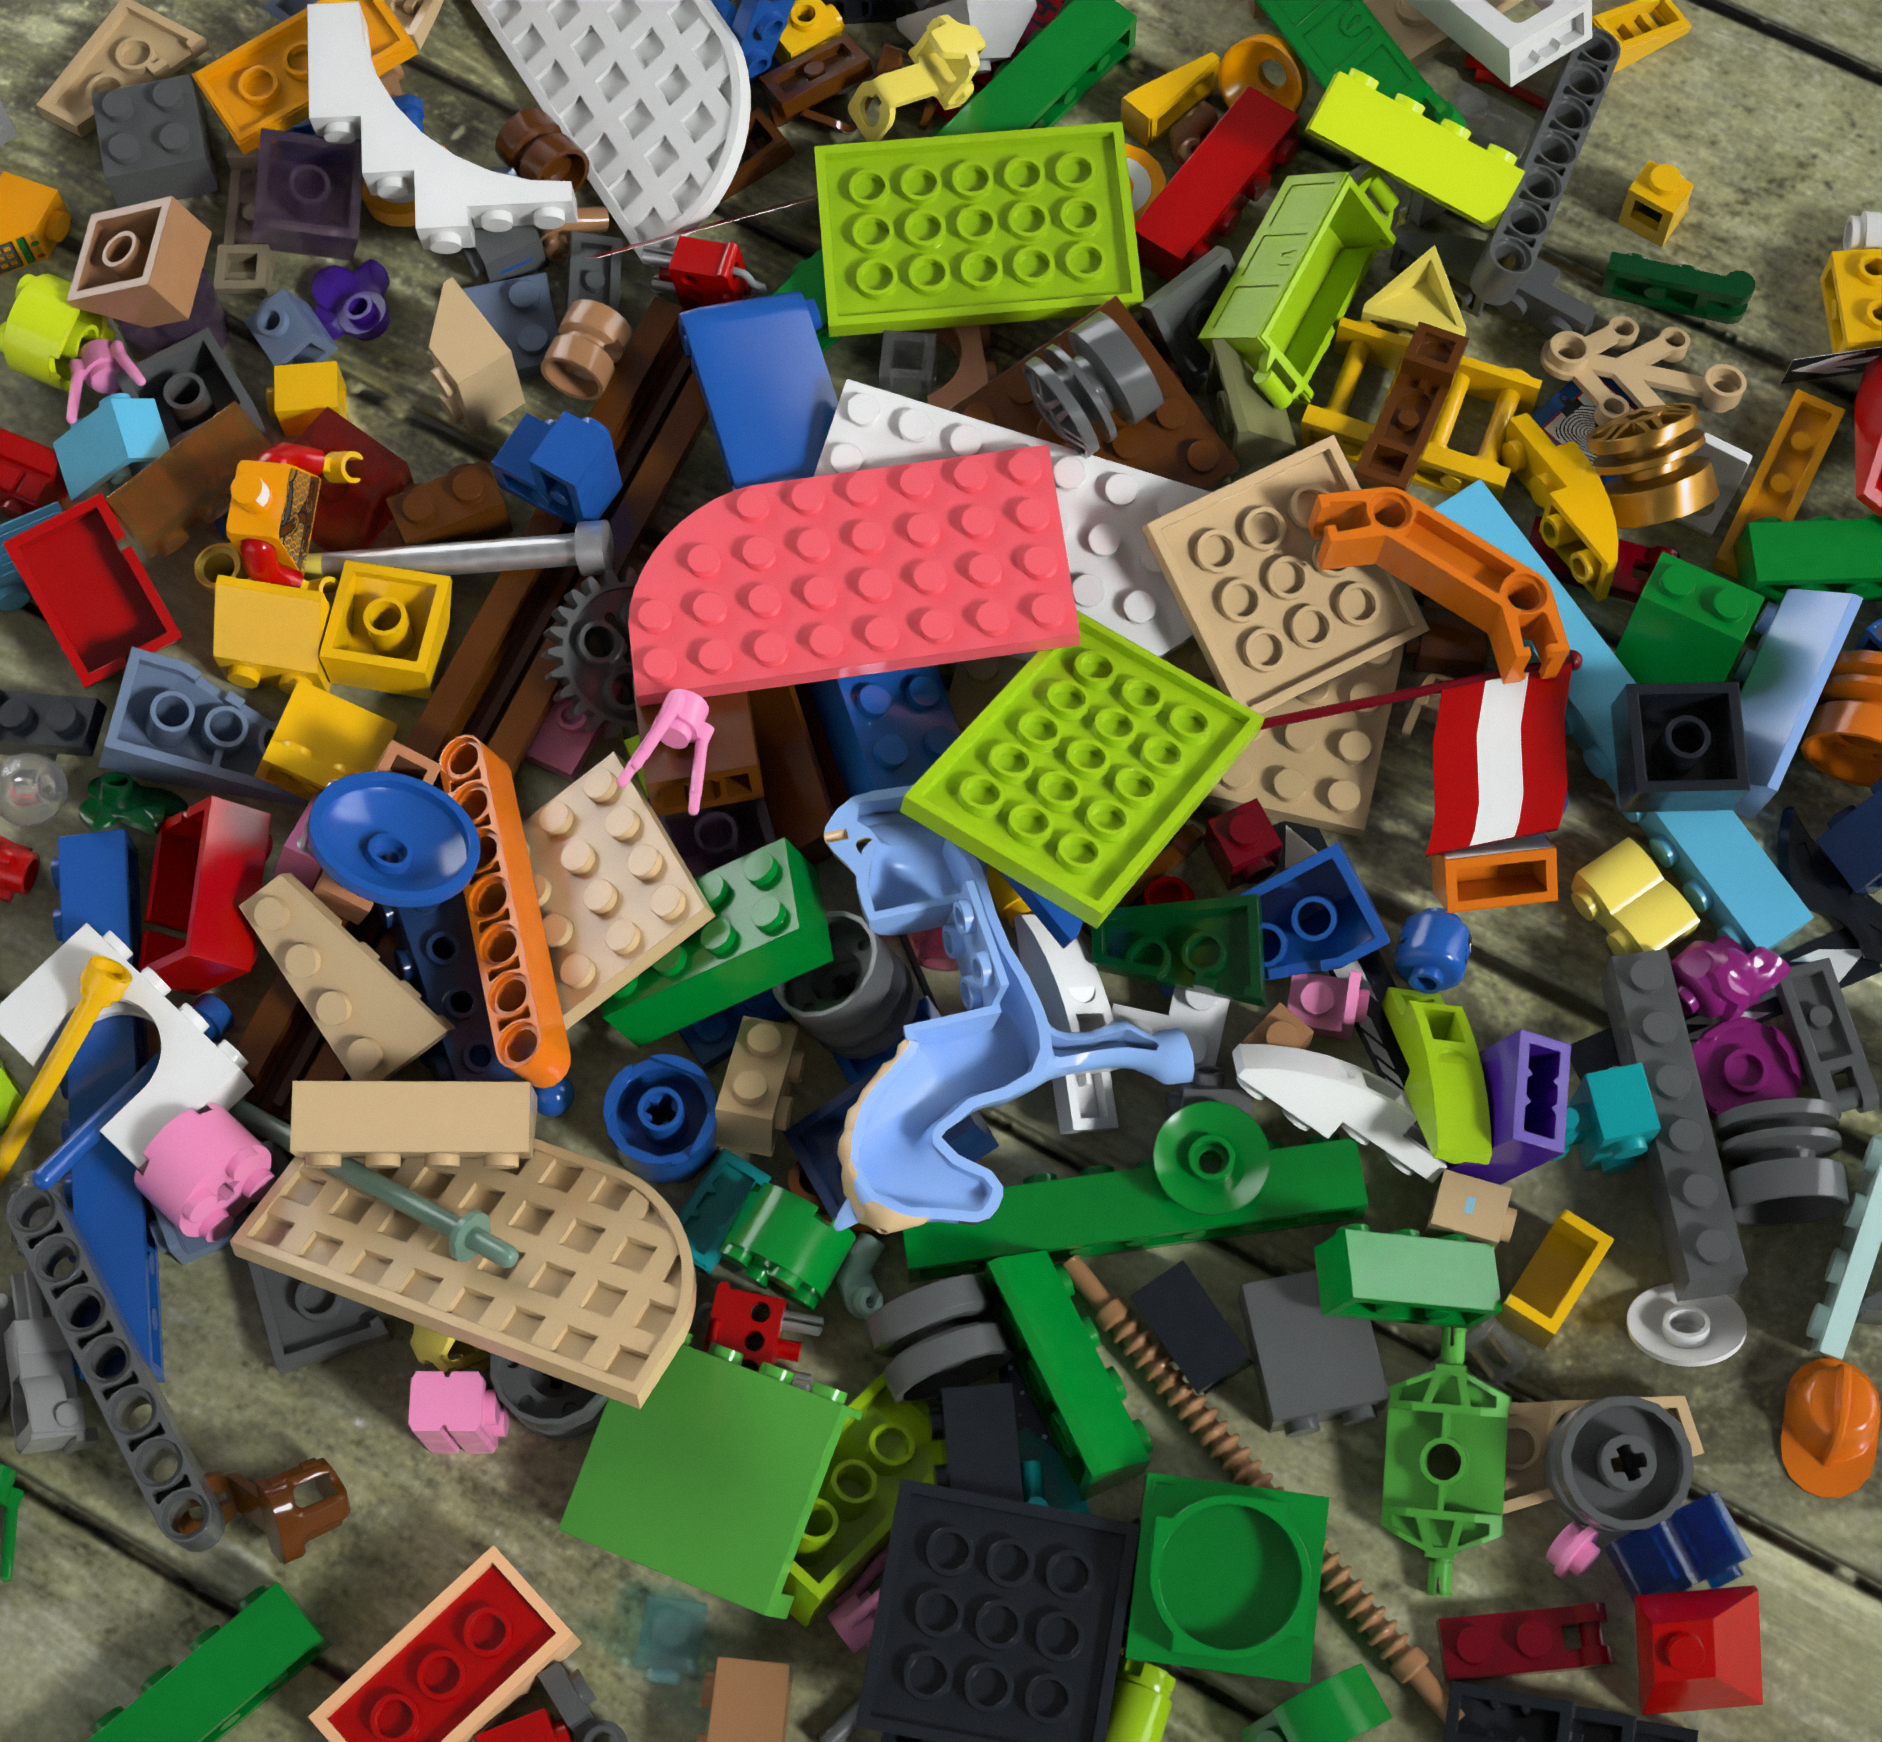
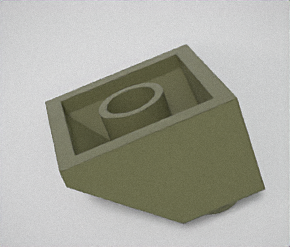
(1245, 416)

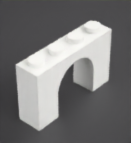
(189, 1065)

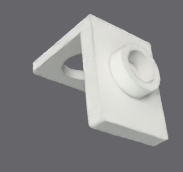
(1729, 469)

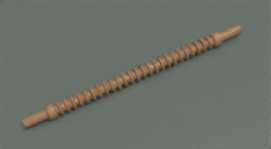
(1113, 1315)

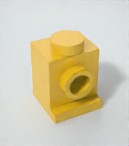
(1662, 190)

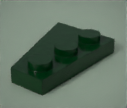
(1188, 945)

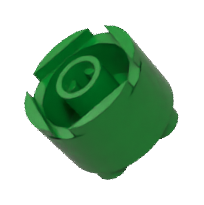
(785, 1243)

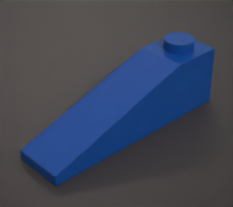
(1315, 916)

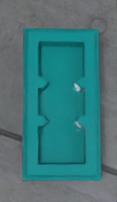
(715, 1206)

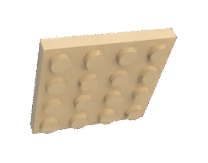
(1256, 589)
(607, 887)

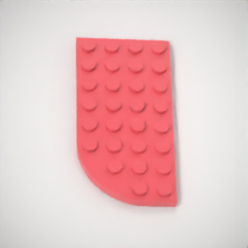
(856, 577)

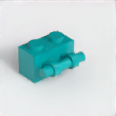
(1611, 1119)

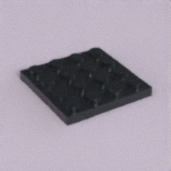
(996, 1620)

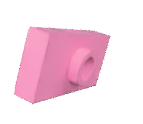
(562, 742)

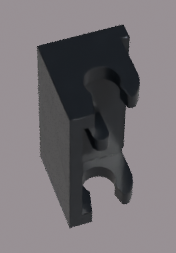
(1192, 1329)

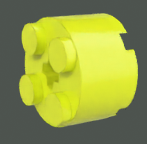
(47, 331)

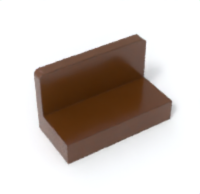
(814, 79)

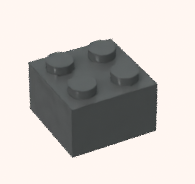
(155, 141)
(190, 385)

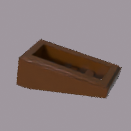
(764, 160)

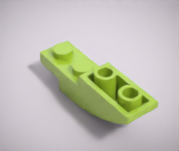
(1444, 1075)

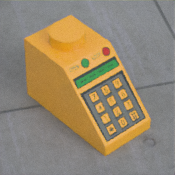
(30, 222)

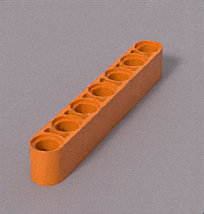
(507, 919)

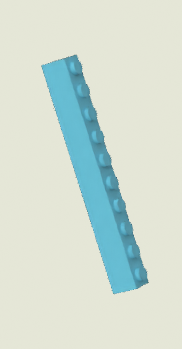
(1707, 850)

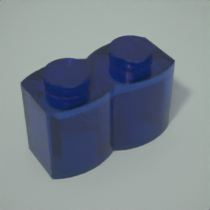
(1682, 1551)

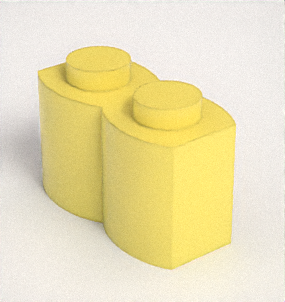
(1632, 901)

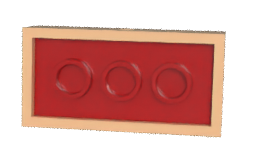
(453, 1664)

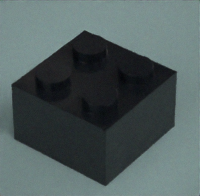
(1679, 747)

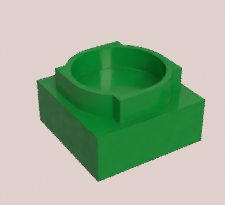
(1226, 1578)

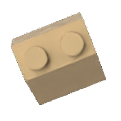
(471, 363)

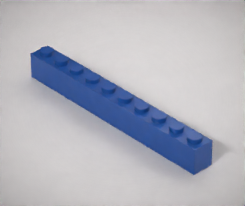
(102, 888)

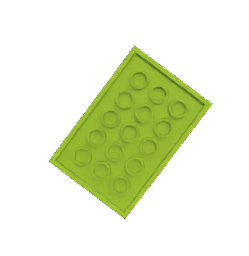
(976, 228)
(1083, 769)

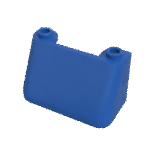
(762, 384)

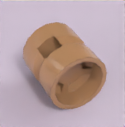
(587, 349)

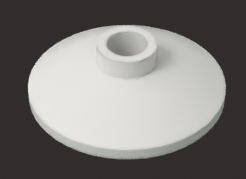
(1686, 1331)

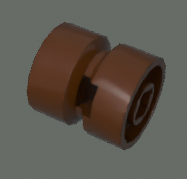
(539, 149)

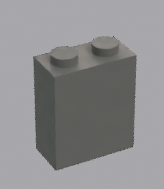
(1307, 1362)

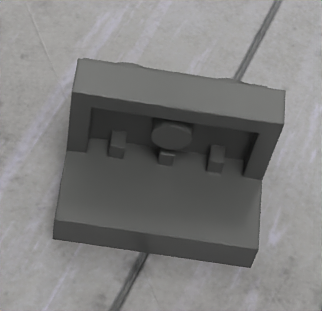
(1180, 310)

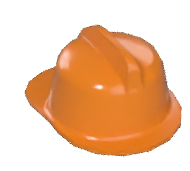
(1830, 1428)

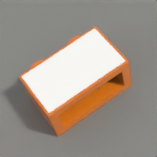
(1496, 875)

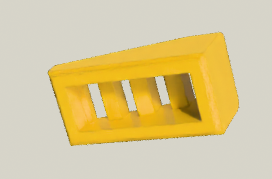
(1636, 43)
(1162, 102)

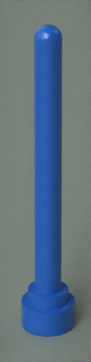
(86, 1136)

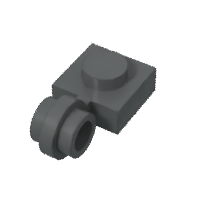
(571, 1697)

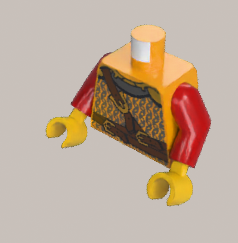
(276, 510)

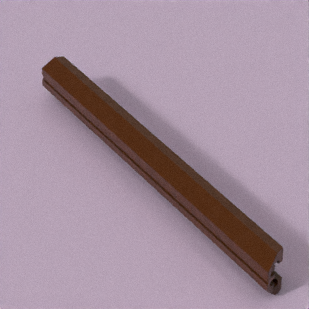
(498, 673)

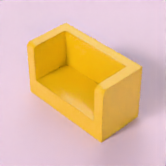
(1554, 1278)

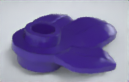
(352, 301)

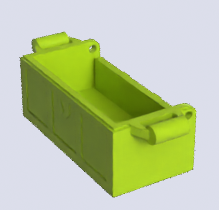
(1302, 277)

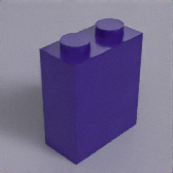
(1526, 1103)

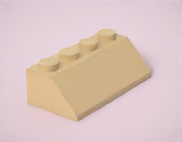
(413, 1121)

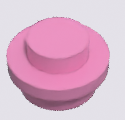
(1574, 1550)

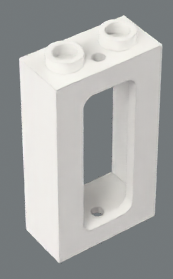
(1508, 47)

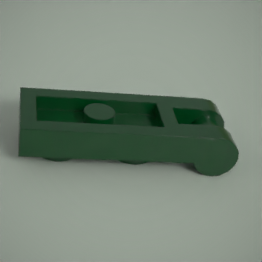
(1677, 288)

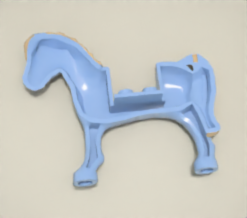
(949, 1066)

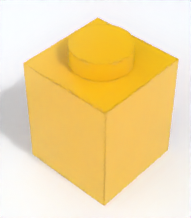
(303, 393)

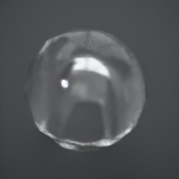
(31, 789)

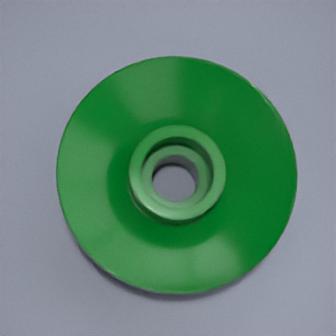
(1216, 1131)

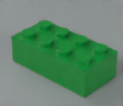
(763, 934)

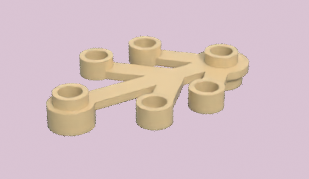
(1578, 359)

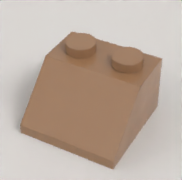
(141, 263)

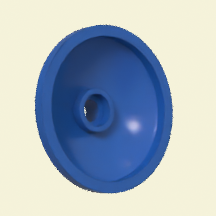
(393, 839)

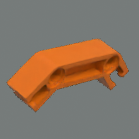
(1447, 567)

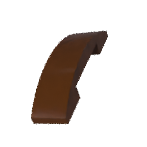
(1412, 408)

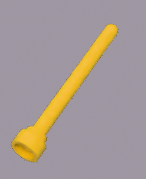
(102, 984)

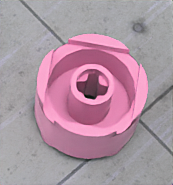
(205, 1171)

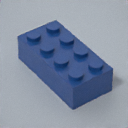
(885, 726)

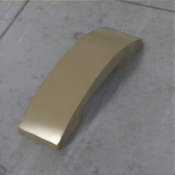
(241, 265)

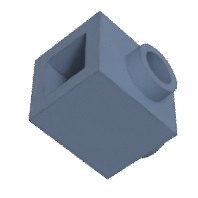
(290, 330)

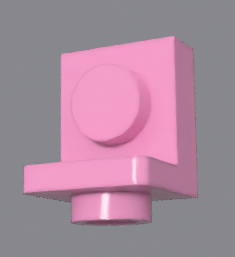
(1329, 1003)

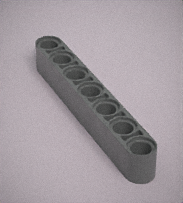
(1547, 167)
(133, 1386)

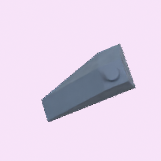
(187, 731)

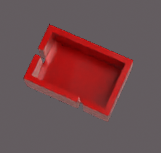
(91, 591)
(199, 877)

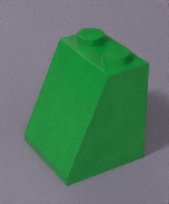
(1686, 625)

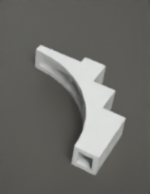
(399, 159)

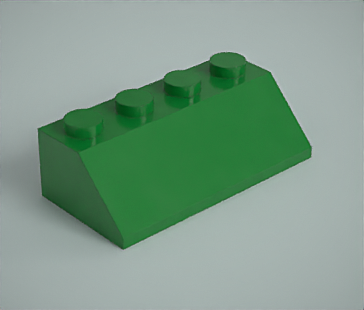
(1065, 1373)

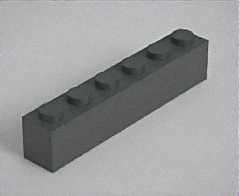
(1683, 1157)

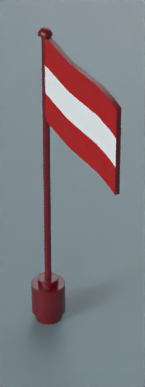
(1492, 752)

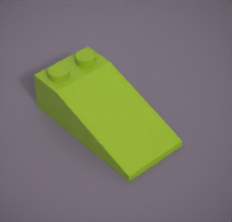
(859, 1497)

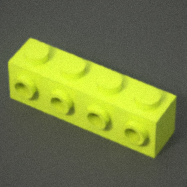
(1414, 149)

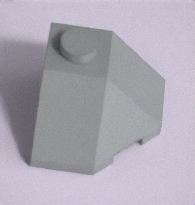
(997, 21)

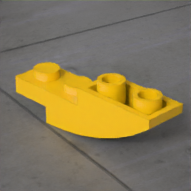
(1575, 504)

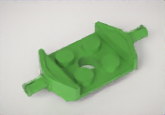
(1473, 1419)

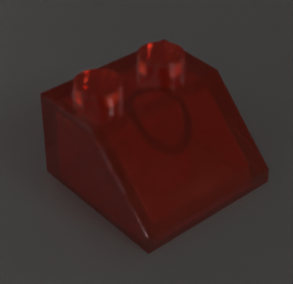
(353, 513)

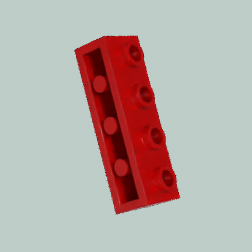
(1217, 183)

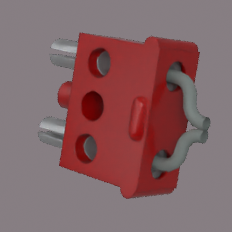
(702, 273)
(734, 1326)

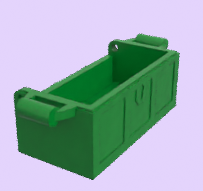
(1347, 35)

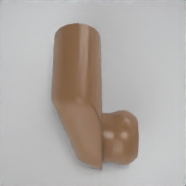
(1186, 133)
(556, 240)

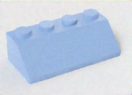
(1786, 680)

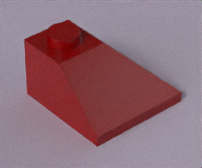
(1698, 1650)

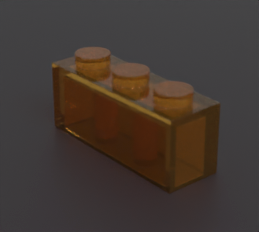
(187, 482)

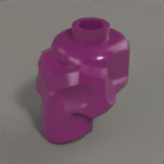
(1723, 978)

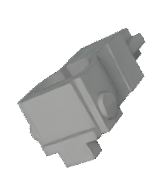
(42, 1377)

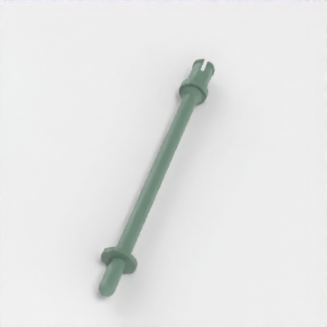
(466, 1234)

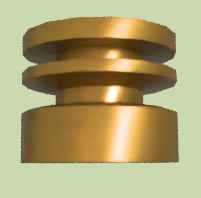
(1652, 463)

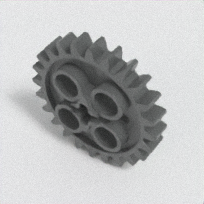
(588, 678)

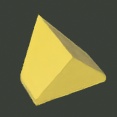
(1415, 296)

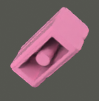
(456, 1412)

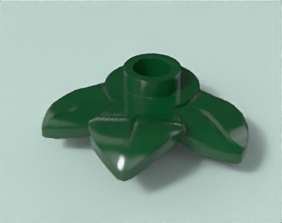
(121, 799)

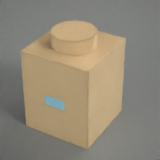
(1471, 1209)

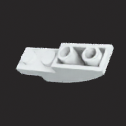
(1073, 1004)
(1332, 1093)

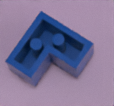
(560, 467)

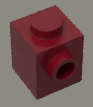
(1243, 844)

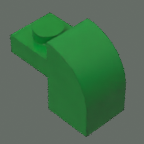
(1330, 1711)

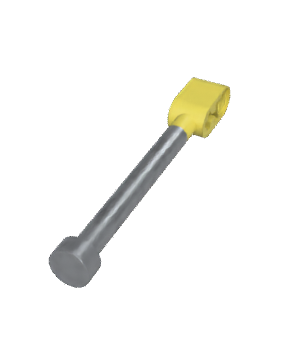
(588, 548)

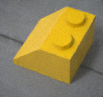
(388, 630)
(269, 634)

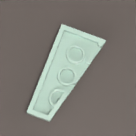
(1852, 1262)

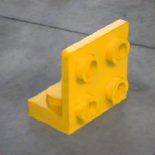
(322, 741)

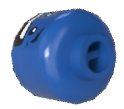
(1433, 950)

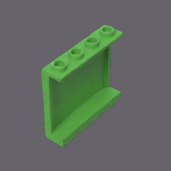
(711, 1475)

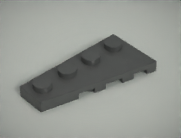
(305, 1320)

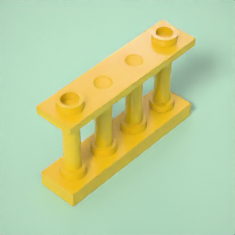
(1440, 467)

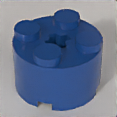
(648, 1092)

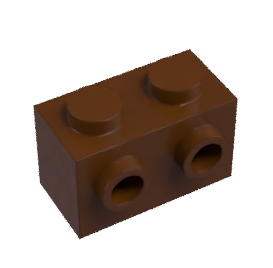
(451, 508)

